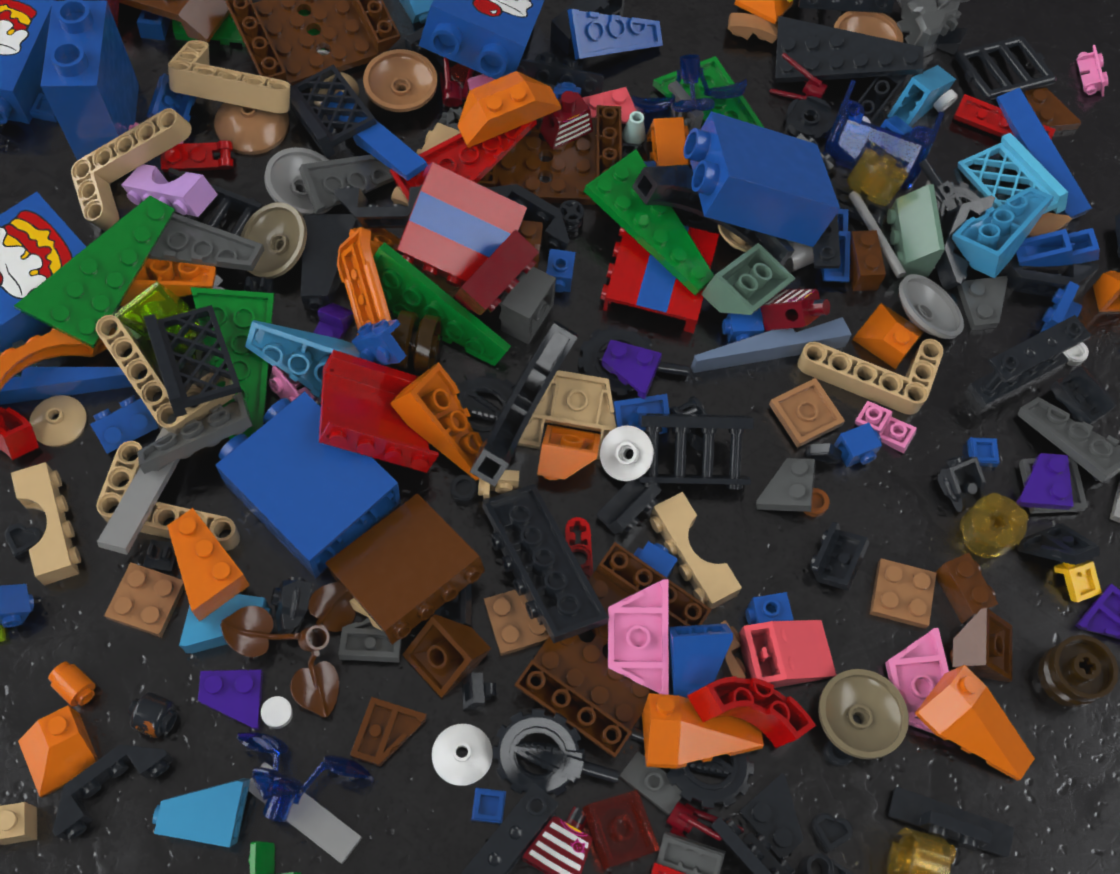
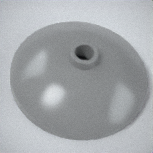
(284, 178)
(930, 307)

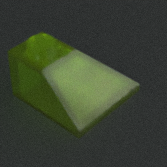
(156, 301)

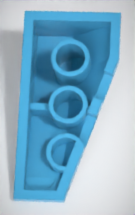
(997, 235)
(296, 351)

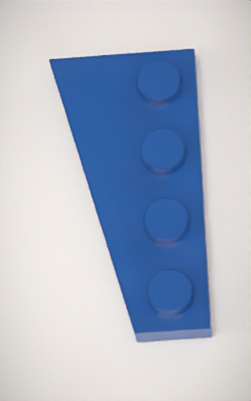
(610, 34)

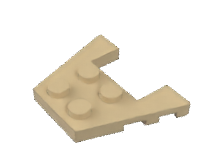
(572, 402)

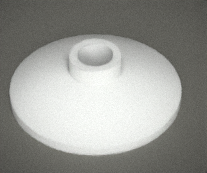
(614, 451)
(462, 770)

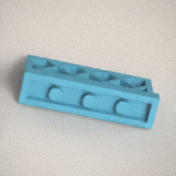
(1018, 159)

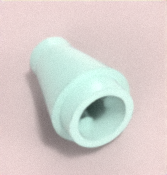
(634, 129)

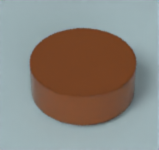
(819, 503)

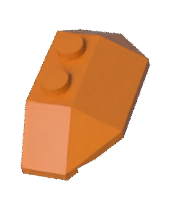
(504, 106)

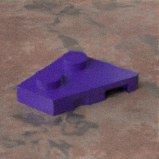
(632, 365)
(1048, 484)
(1104, 614)
(233, 694)

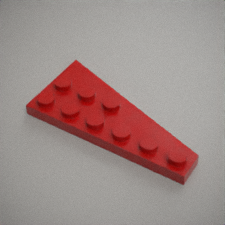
(468, 162)

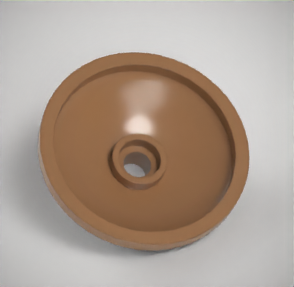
(870, 24)
(400, 80)
(252, 131)

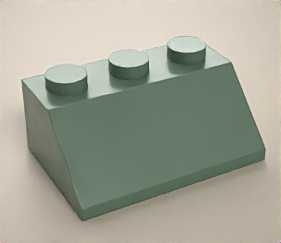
(916, 231)
(747, 282)

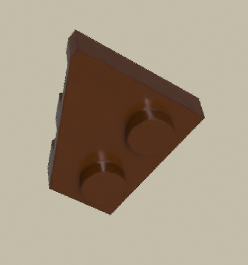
(1051, 110)
(384, 731)

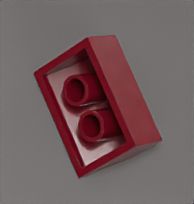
(497, 274)

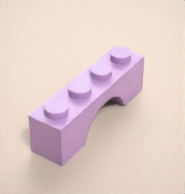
(186, 194)

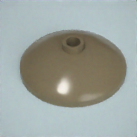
(282, 235)
(877, 705)

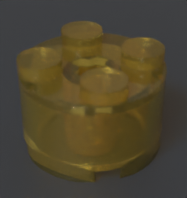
(877, 177)
(993, 526)
(920, 854)

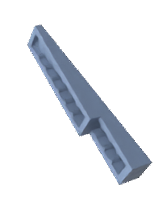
(772, 345)

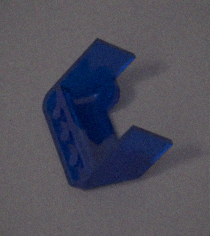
(853, 135)

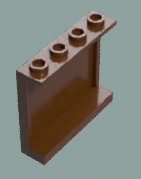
(406, 567)

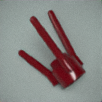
(813, 86)
(451, 91)
(685, 817)

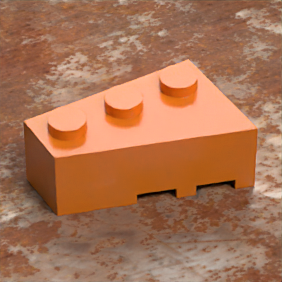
(668, 141)
(205, 566)

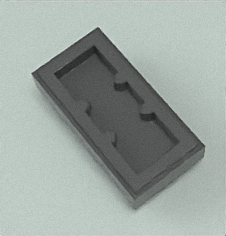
(651, 783)
(689, 855)

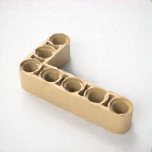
(193, 76)
(119, 157)
(876, 376)
(152, 382)
(126, 470)

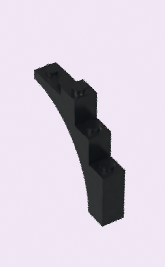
(673, 188)
(526, 394)

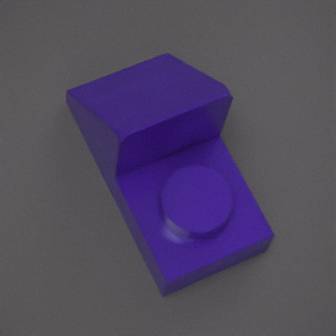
(334, 321)

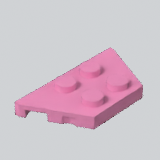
(640, 637)
(917, 672)

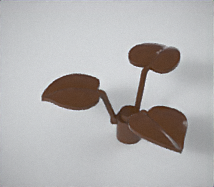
(310, 687)

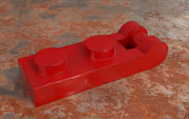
(198, 157)

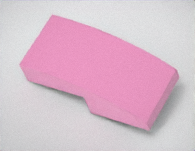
(891, 430)

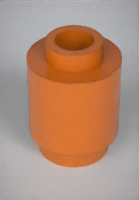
(72, 684)

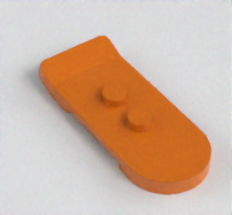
(361, 279)

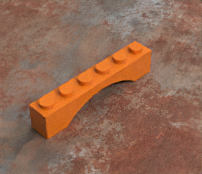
(41, 348)

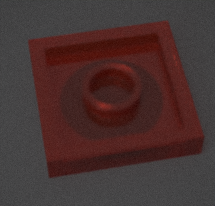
(620, 829)

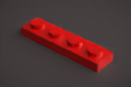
(986, 117)

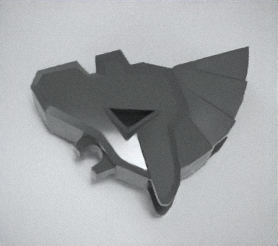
(927, 20)

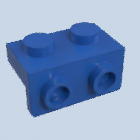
(165, 98)
(1063, 306)
(378, 344)
(628, 410)
(123, 424)

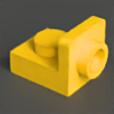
(1080, 580)

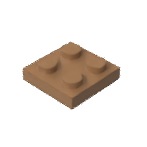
(806, 412)
(903, 593)
(145, 599)
(511, 623)

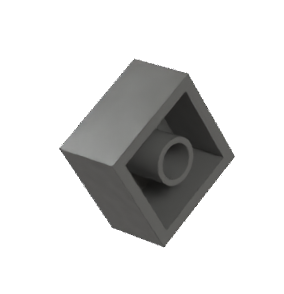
(527, 304)

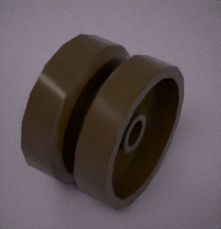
(417, 340)
(1078, 671)

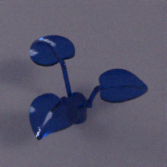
(690, 72)
(283, 790)

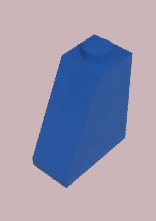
(696, 656)

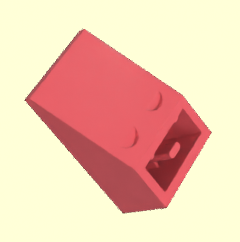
(786, 652)

